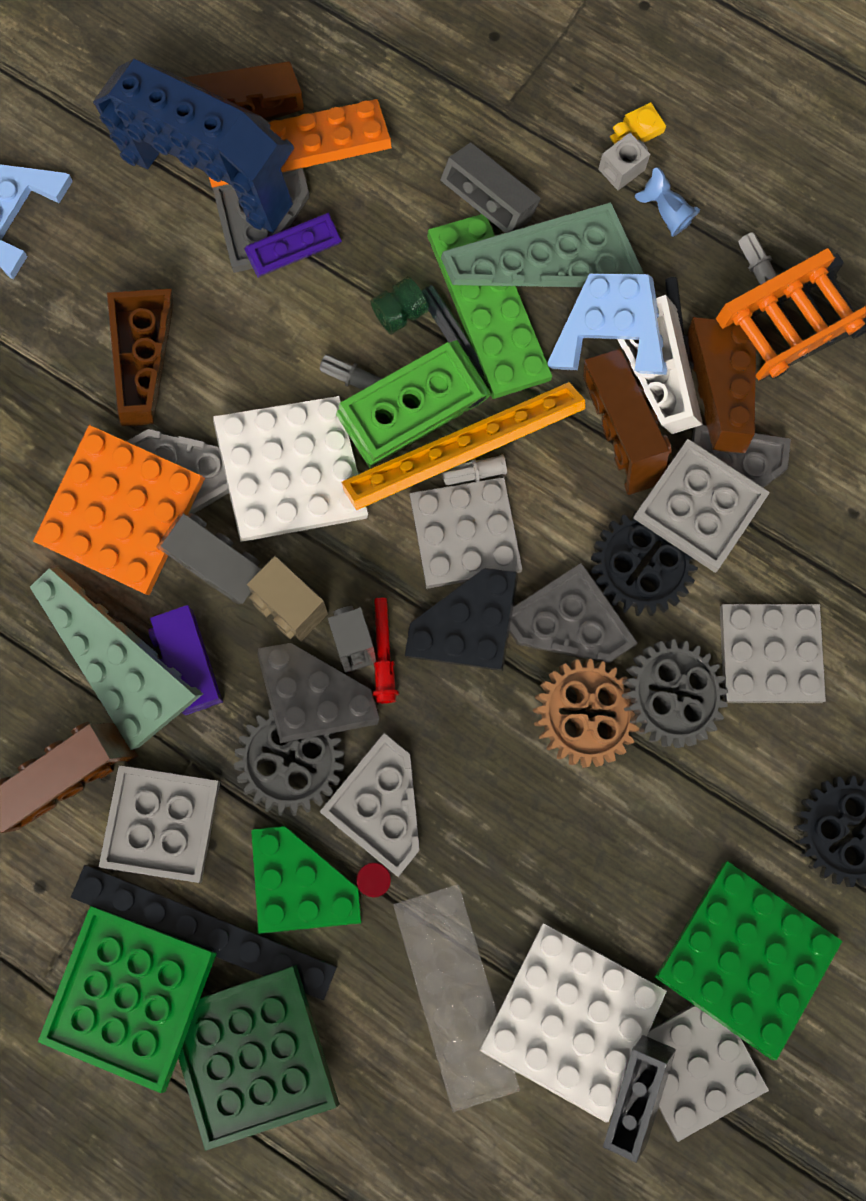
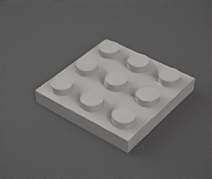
(701, 505)
(464, 531)
(772, 653)
(159, 824)
(708, 1073)

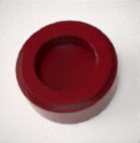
(373, 880)

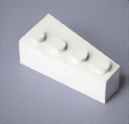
(670, 394)

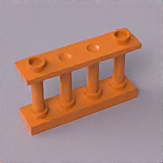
(791, 284)

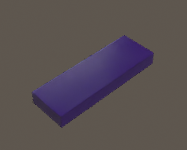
(292, 245)

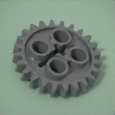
(671, 723)
(275, 788)

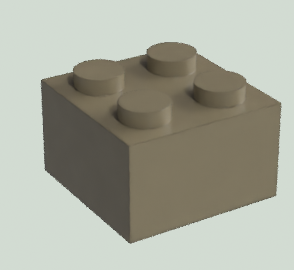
(287, 598)

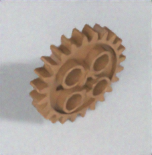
(586, 743)

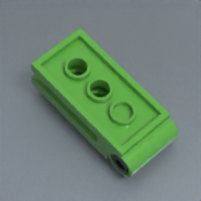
(436, 384)

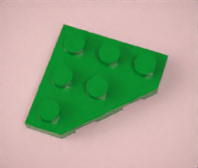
(298, 885)

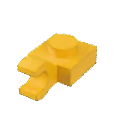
(641, 123)

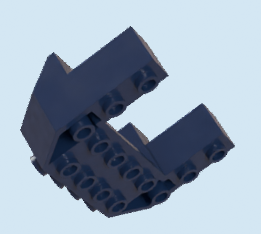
(165, 114)

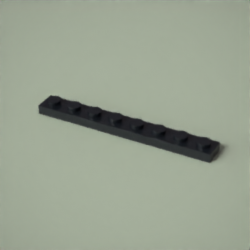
(202, 929)

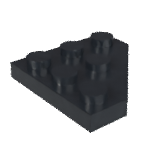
(468, 624)

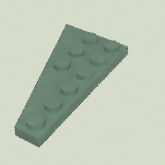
(547, 253)
(119, 666)

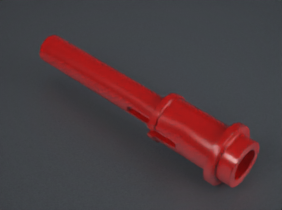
(384, 667)

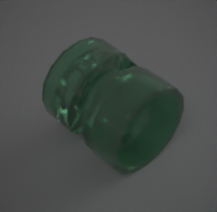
(402, 303)

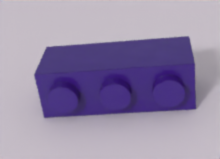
(184, 649)

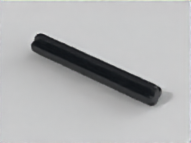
(450, 326)

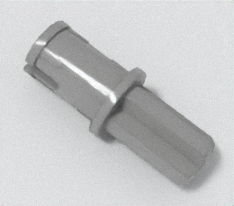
(757, 258)
(475, 470)

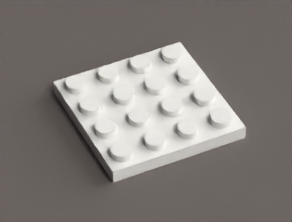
(287, 468)
(573, 1021)

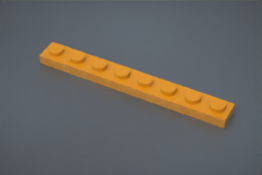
(462, 445)

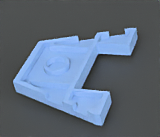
(14, 189)
(613, 309)

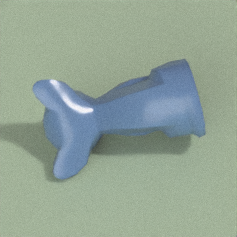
(672, 206)

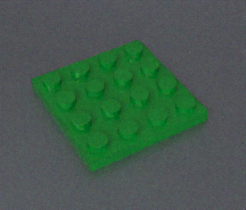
(749, 960)
(127, 999)

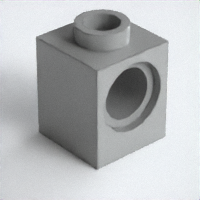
(621, 172)

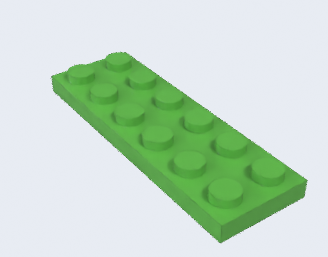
(492, 317)

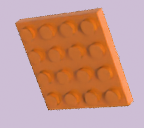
(117, 509)

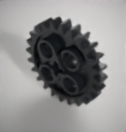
(667, 580)
(831, 807)

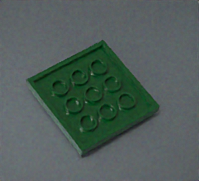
(255, 1060)

